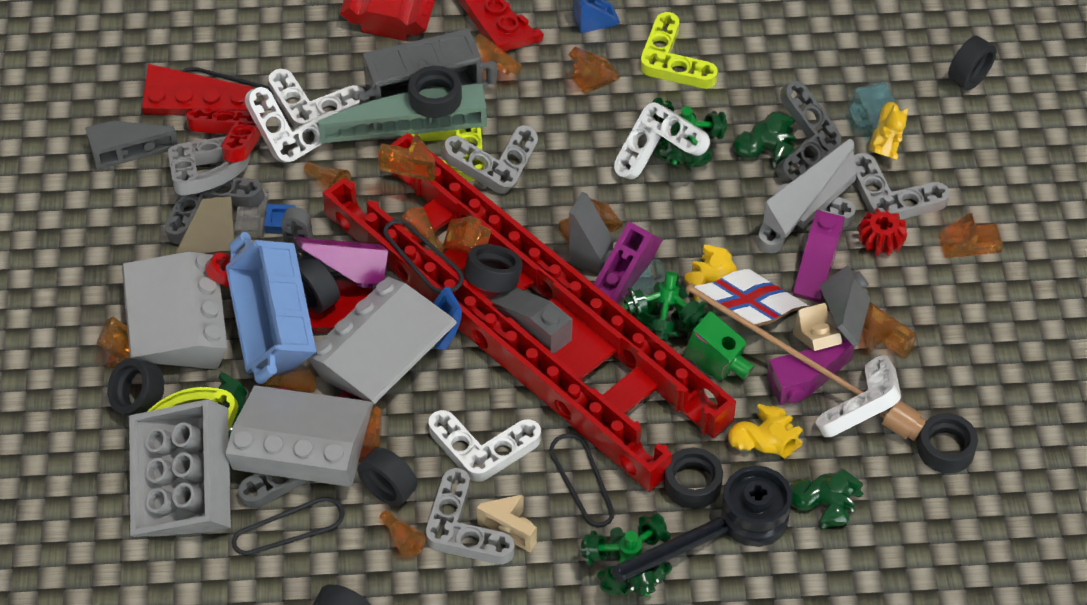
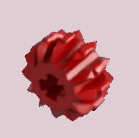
(882, 232)

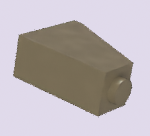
(210, 228)

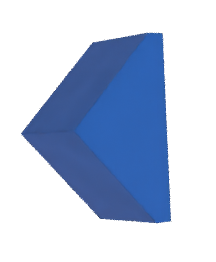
(594, 15)

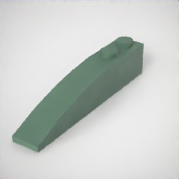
(395, 117)

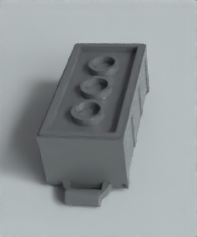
(390, 68)

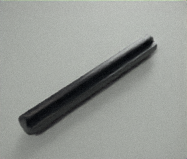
(669, 550)

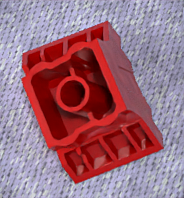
(389, 17)

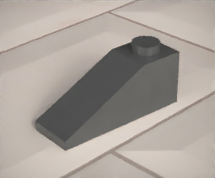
(127, 141)
(588, 237)
(847, 302)
(537, 316)

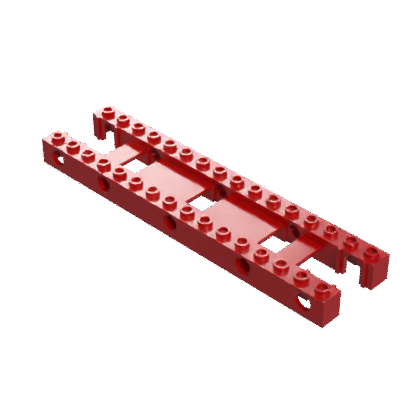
(598, 323)

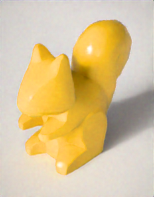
(889, 132)
(715, 266)
(770, 437)

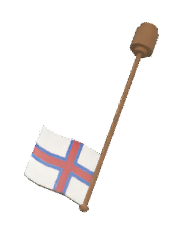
(759, 302)

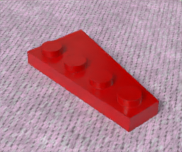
(501, 24)
(178, 92)

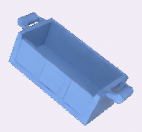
(269, 307)

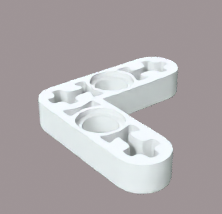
(312, 108)
(654, 130)
(284, 133)
(881, 395)
(478, 454)

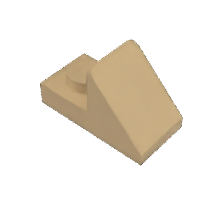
(814, 329)
(504, 517)

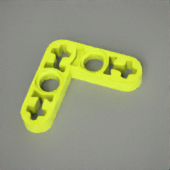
(663, 56)

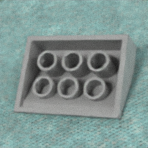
(174, 311)
(380, 340)
(299, 435)
(179, 470)

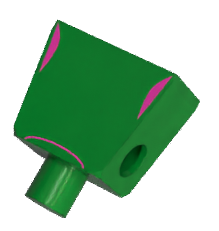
(717, 349)

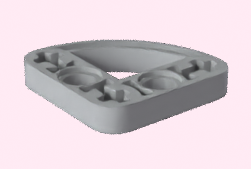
(188, 155)

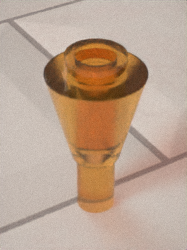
(327, 175)
(419, 220)
(295, 381)
(407, 539)

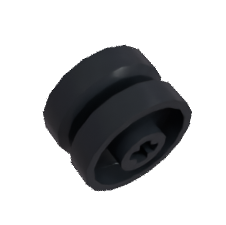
(756, 505)

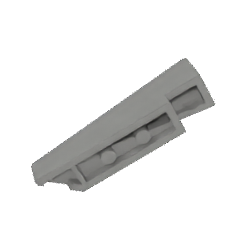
(811, 191)

